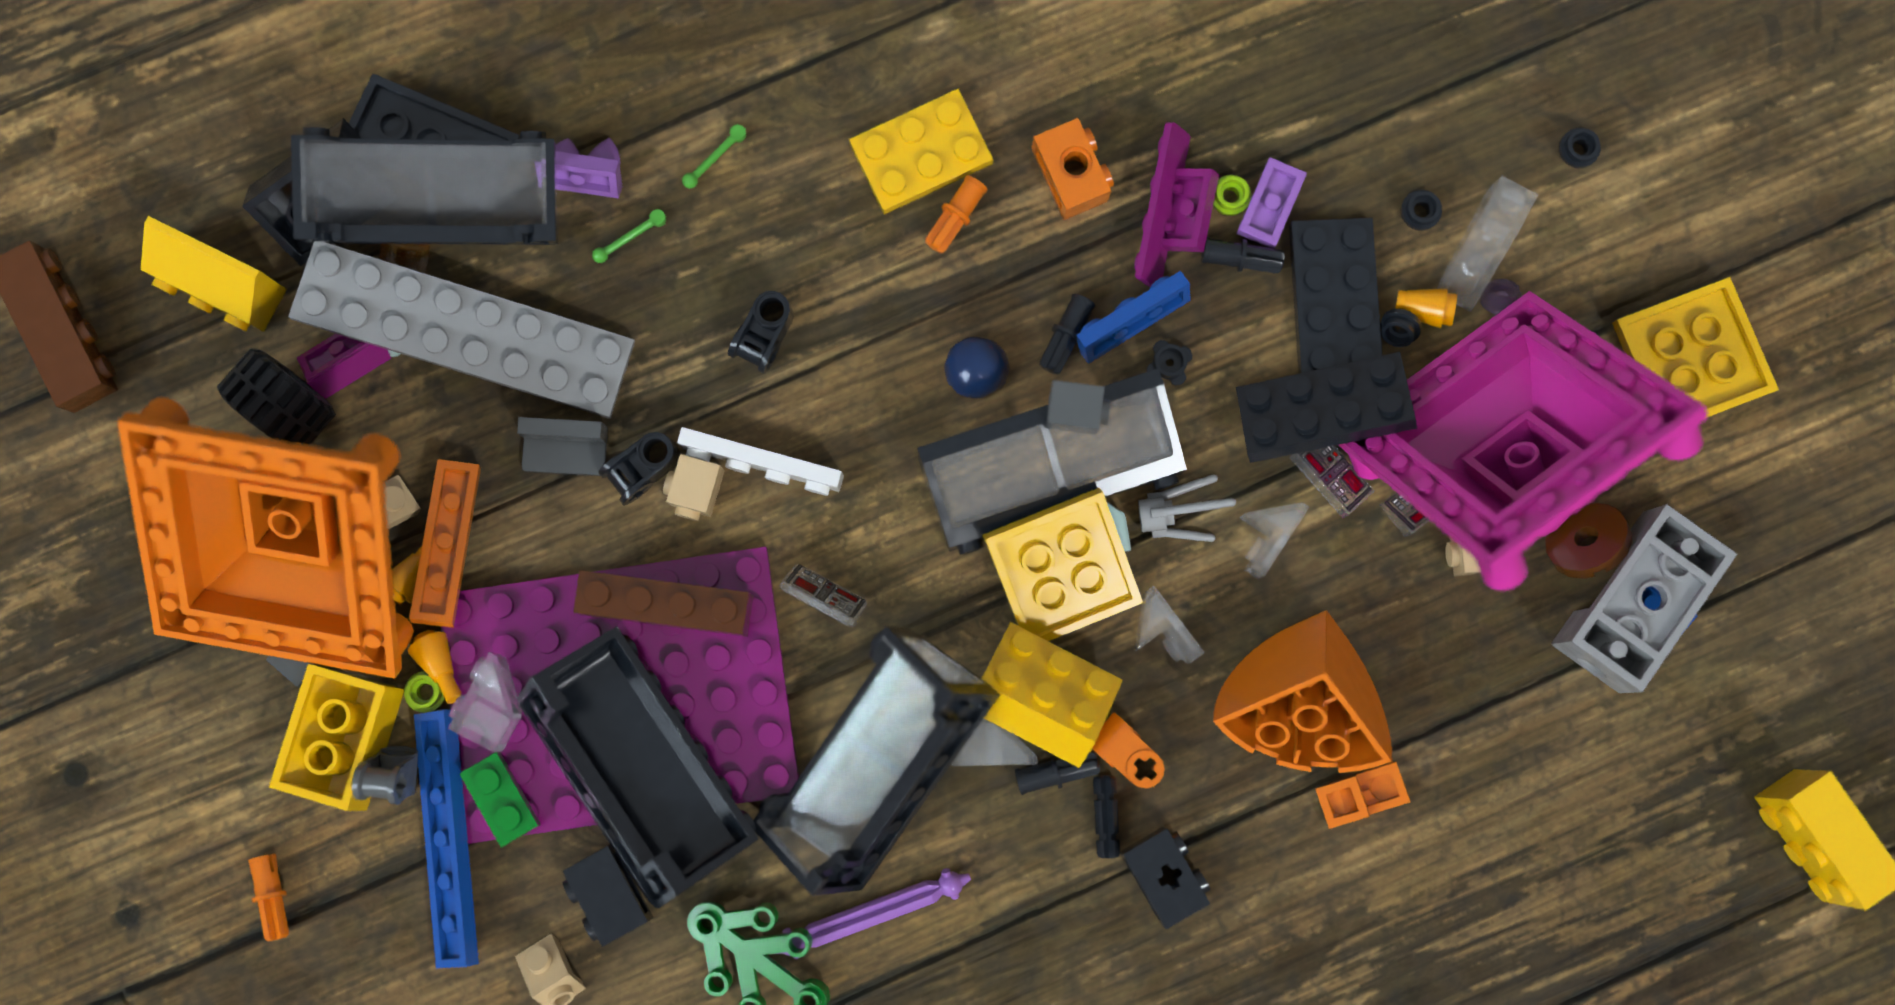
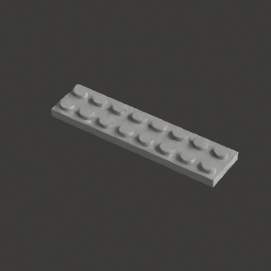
(461, 329)

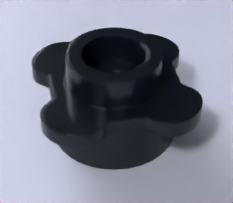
(1179, 356)

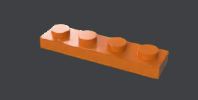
(445, 543)

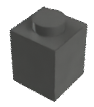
(1077, 407)

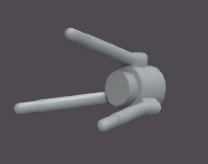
(1157, 513)

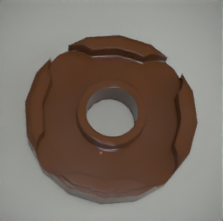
(1605, 553)

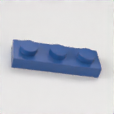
(1133, 316)

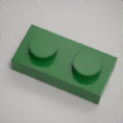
(500, 799)

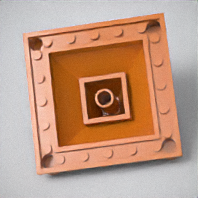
(265, 541)

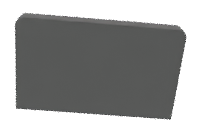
(563, 446)

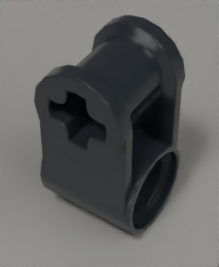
(761, 333)
(638, 467)

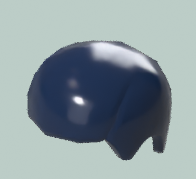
(976, 367)

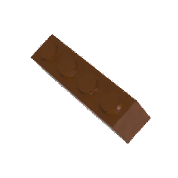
(53, 327)
(663, 603)

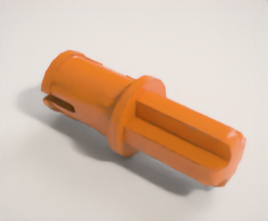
(955, 214)
(269, 896)

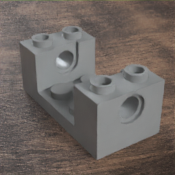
(1618, 634)

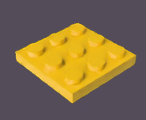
(1701, 346)
(1064, 567)

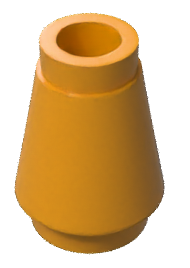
(1431, 306)

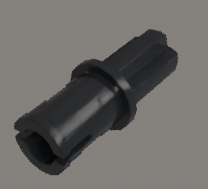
(1243, 256)
(1065, 334)
(1055, 773)

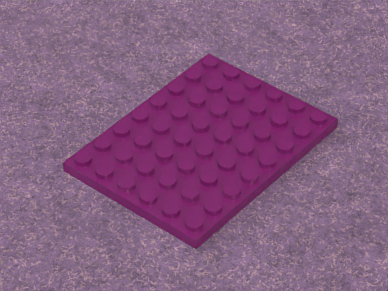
(721, 683)

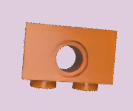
(1072, 192)

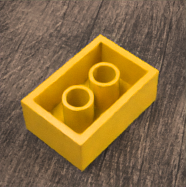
(1049, 694)
(1828, 838)

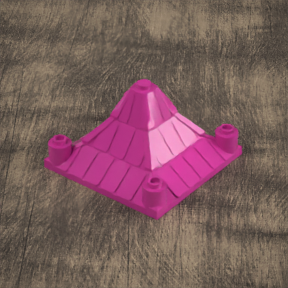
(1525, 432)

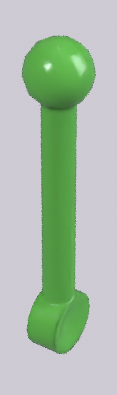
(737, 134)
(656, 218)

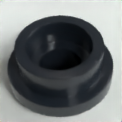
(1587, 140)
(1429, 202)
(1400, 327)

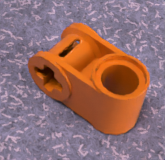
(1122, 746)

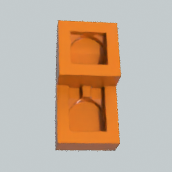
(1362, 794)

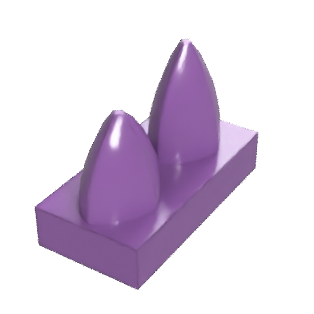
(589, 174)

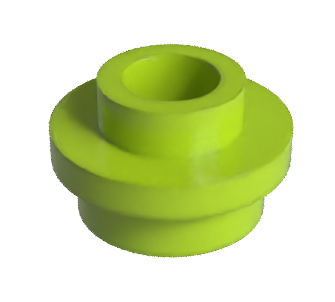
(1237, 185)
(413, 696)

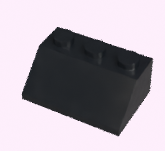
(271, 201)

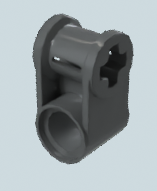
(387, 775)

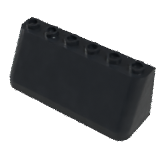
(636, 766)

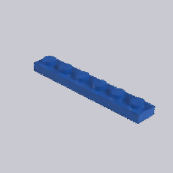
(446, 841)

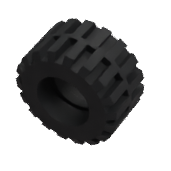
(275, 399)

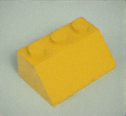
(208, 277)
(332, 730)

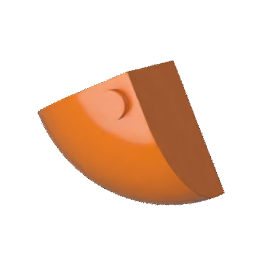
(1306, 701)

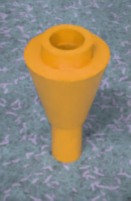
(404, 578)
(433, 655)

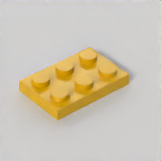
(921, 151)

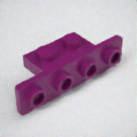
(1177, 206)

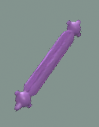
(882, 909)

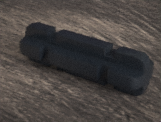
(1106, 816)

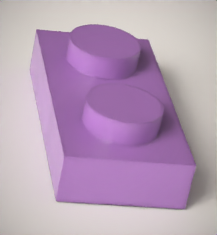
(1271, 203)

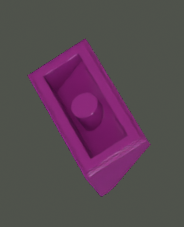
(339, 363)

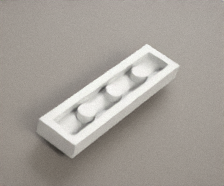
(777, 466)

